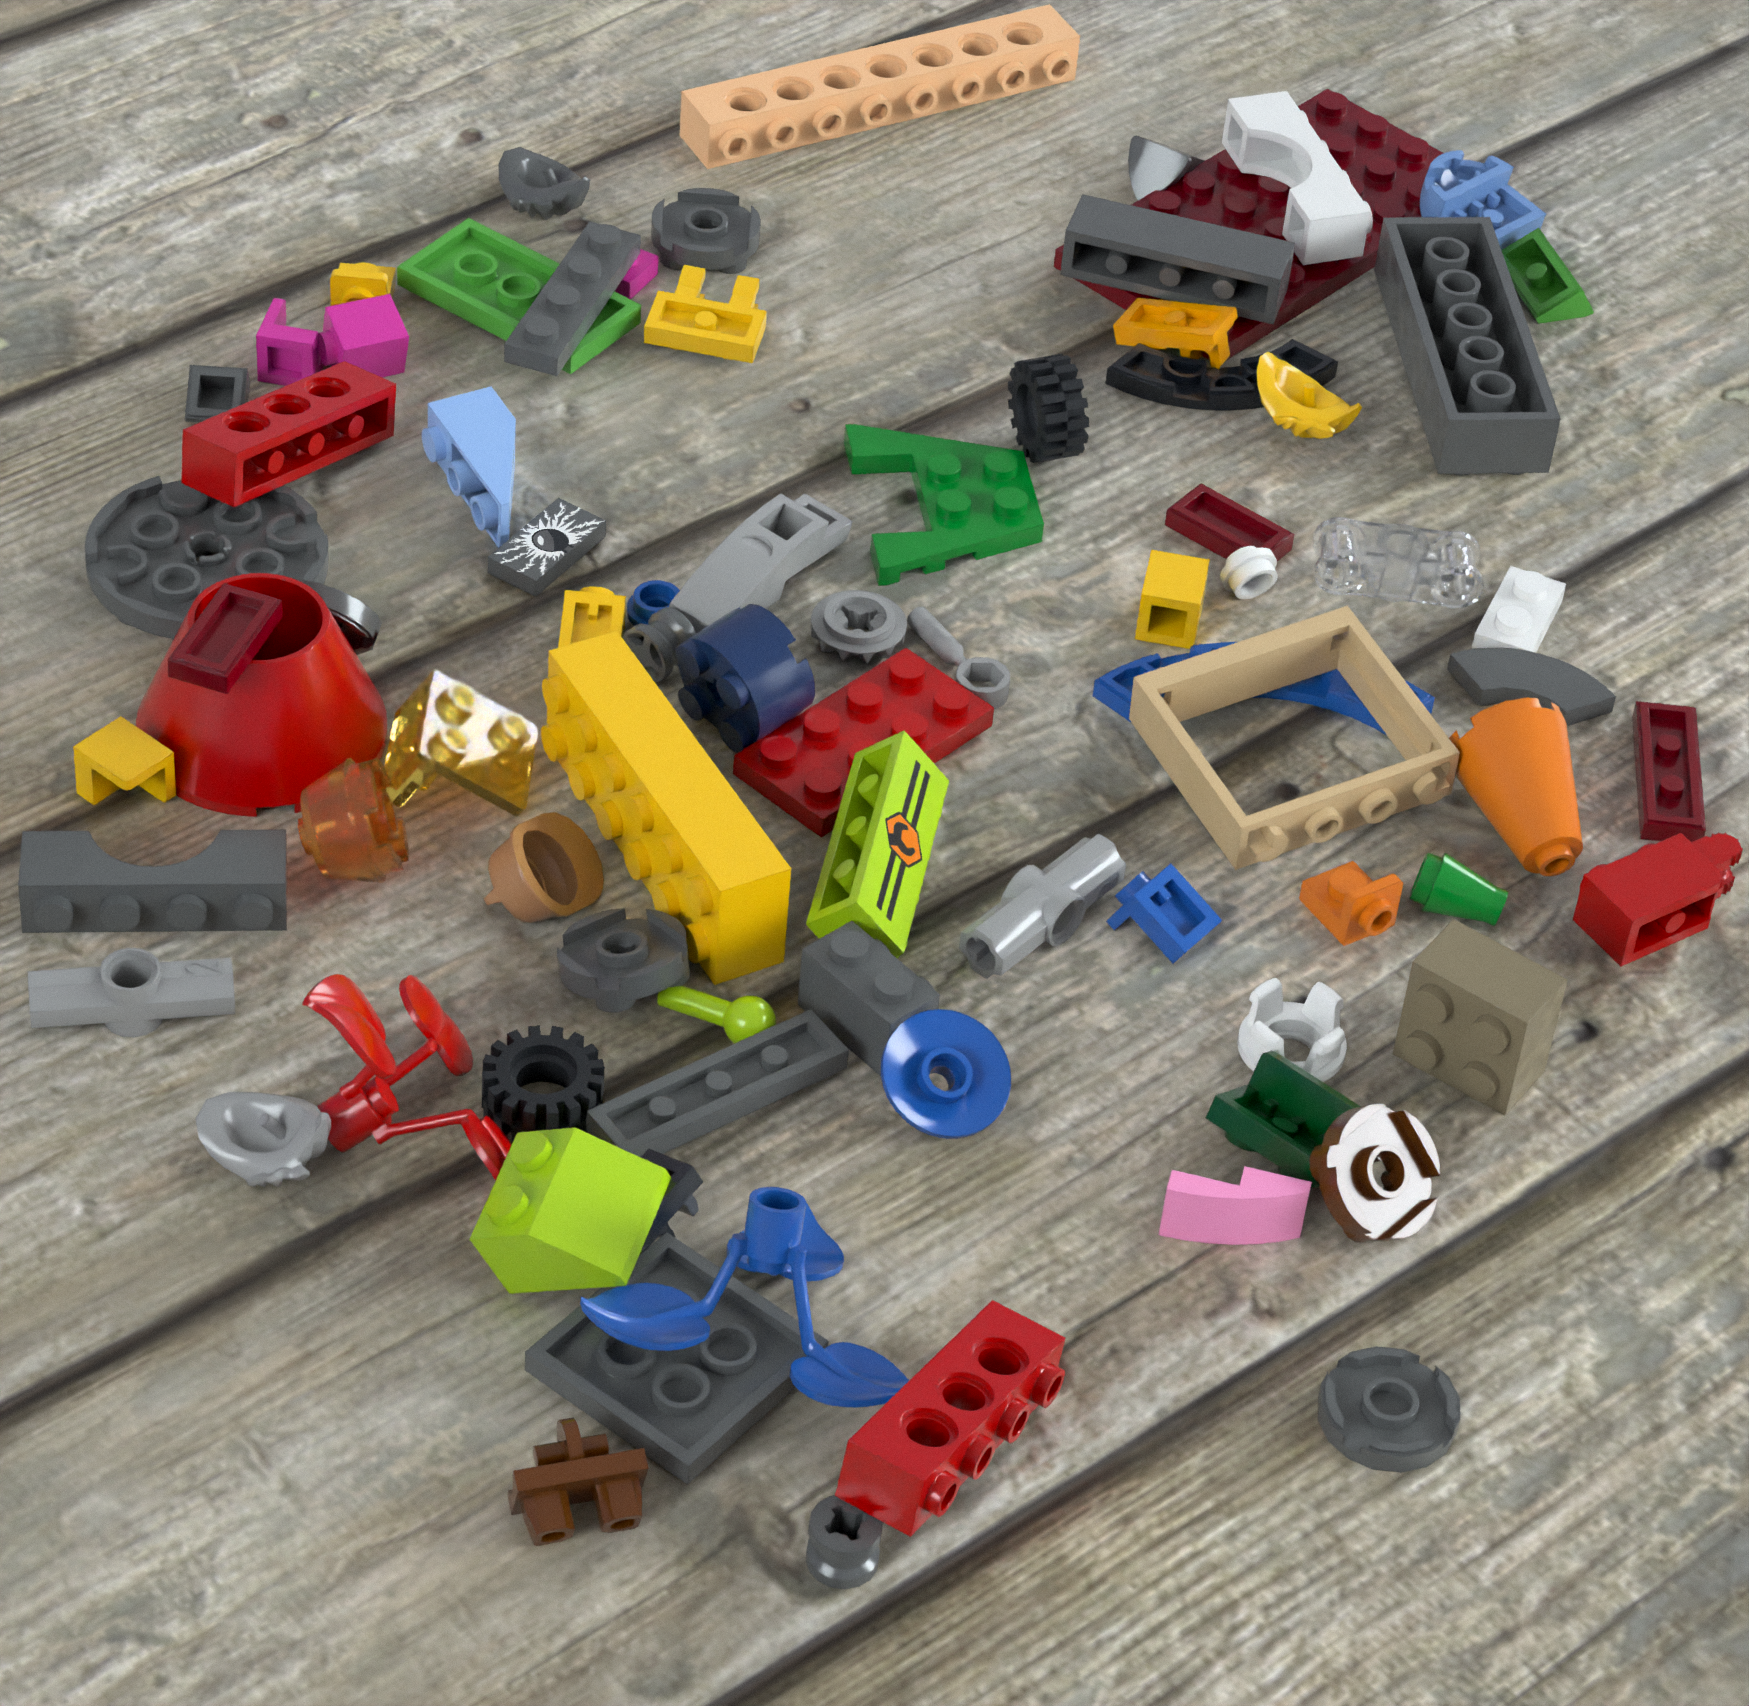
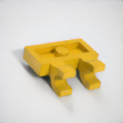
(706, 326)

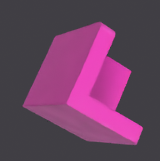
(285, 351)

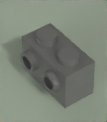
(860, 990)

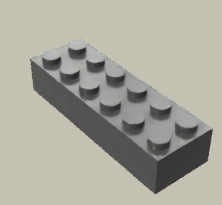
(1466, 346)

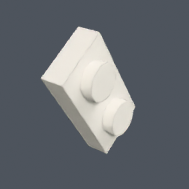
(1520, 611)

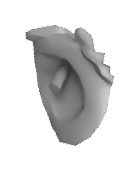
(263, 1135)

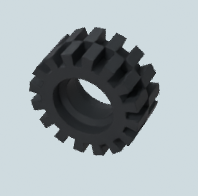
(1048, 408)
(541, 1060)

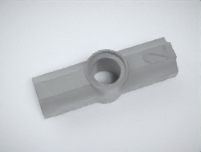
(1042, 906)
(131, 992)

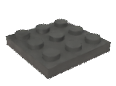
(681, 1401)

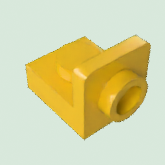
(361, 282)
(591, 614)

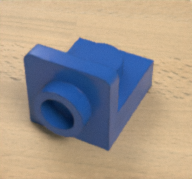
(1166, 911)

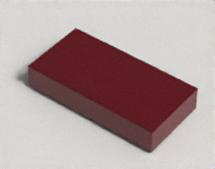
(1225, 524)
(225, 638)

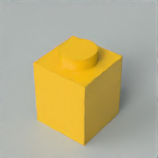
(1172, 599)

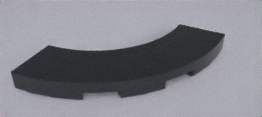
(1193, 385)

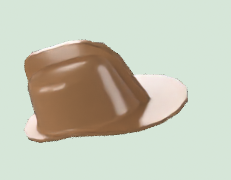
(545, 870)

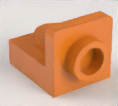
(1351, 902)

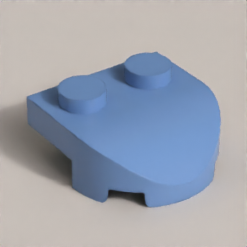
(1478, 190)

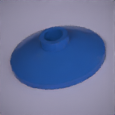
(960, 1052)

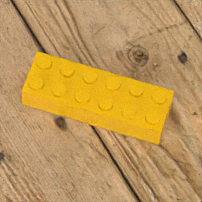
(666, 807)

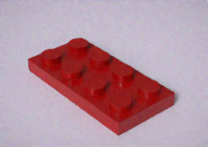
(811, 756)

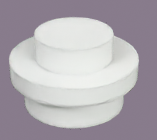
(1249, 572)

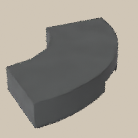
(1513, 674)

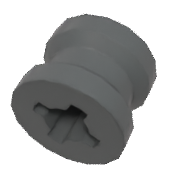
(657, 641)
(830, 1552)

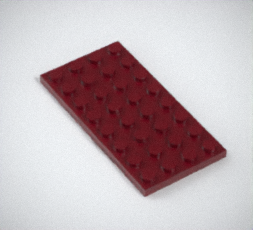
(1382, 166)

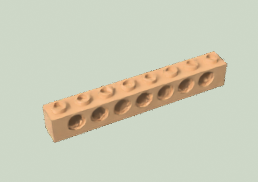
(877, 86)

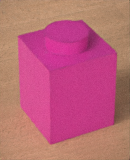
(365, 335)

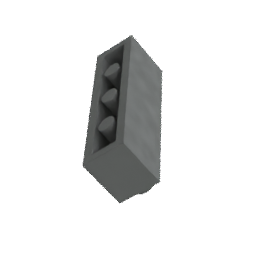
(1176, 258)

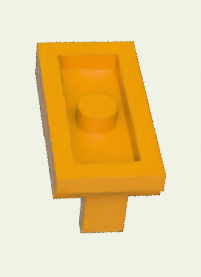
(1178, 325)

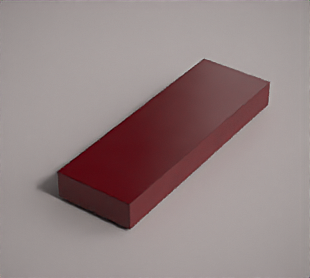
(1668, 771)

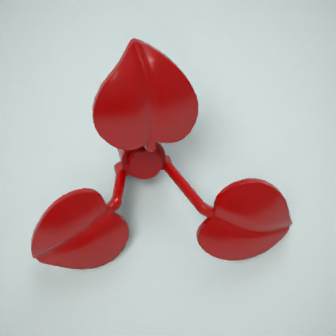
(366, 1105)

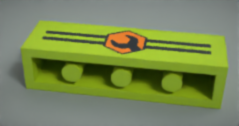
(880, 843)

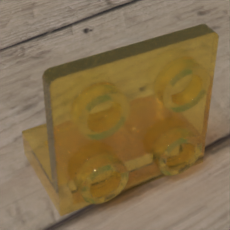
(464, 739)

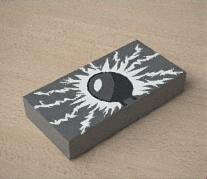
(546, 547)

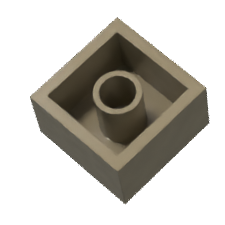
(1479, 1016)

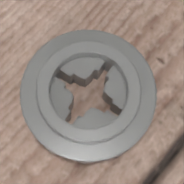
(860, 610)

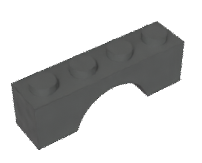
(80, 888)

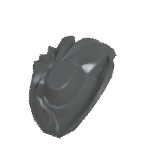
(540, 184)

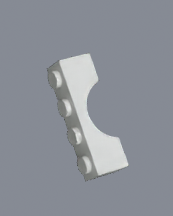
(1323, 209)

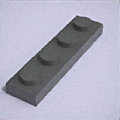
(572, 298)
(720, 1087)

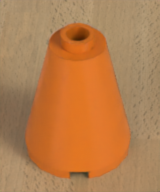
(1523, 781)

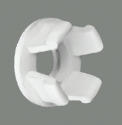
(1311, 1023)

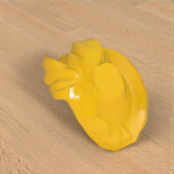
(1301, 401)

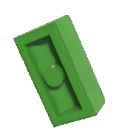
(1544, 280)

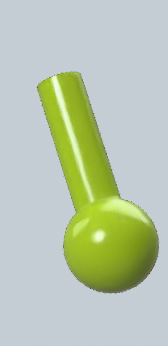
(739, 1018)

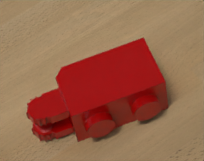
(1655, 894)

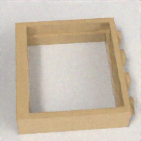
(1269, 664)

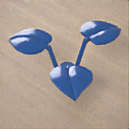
(776, 1240)

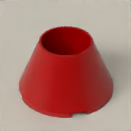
(285, 719)

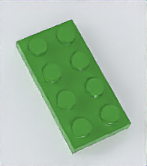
(496, 282)

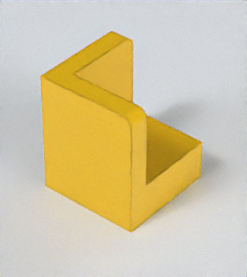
(123, 758)

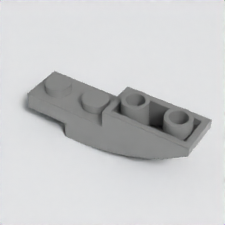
(760, 557)

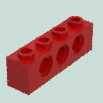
(288, 433)
(951, 1418)

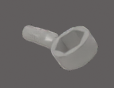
(968, 669)

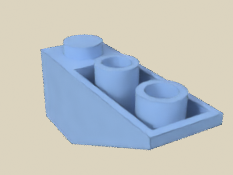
(475, 448)

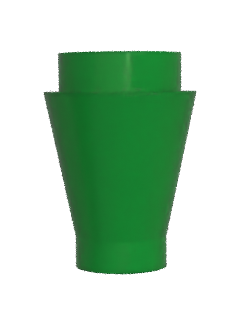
(1456, 891)

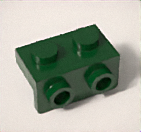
(1279, 1114)

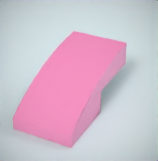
(1257, 1211)

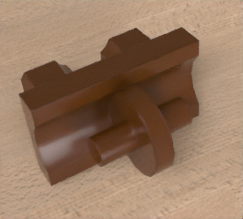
(575, 1473)

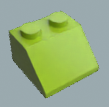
(568, 1212)

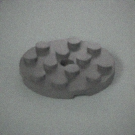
(149, 538)

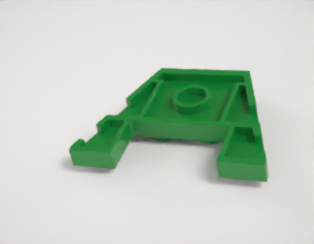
(967, 492)

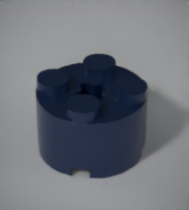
(743, 676)

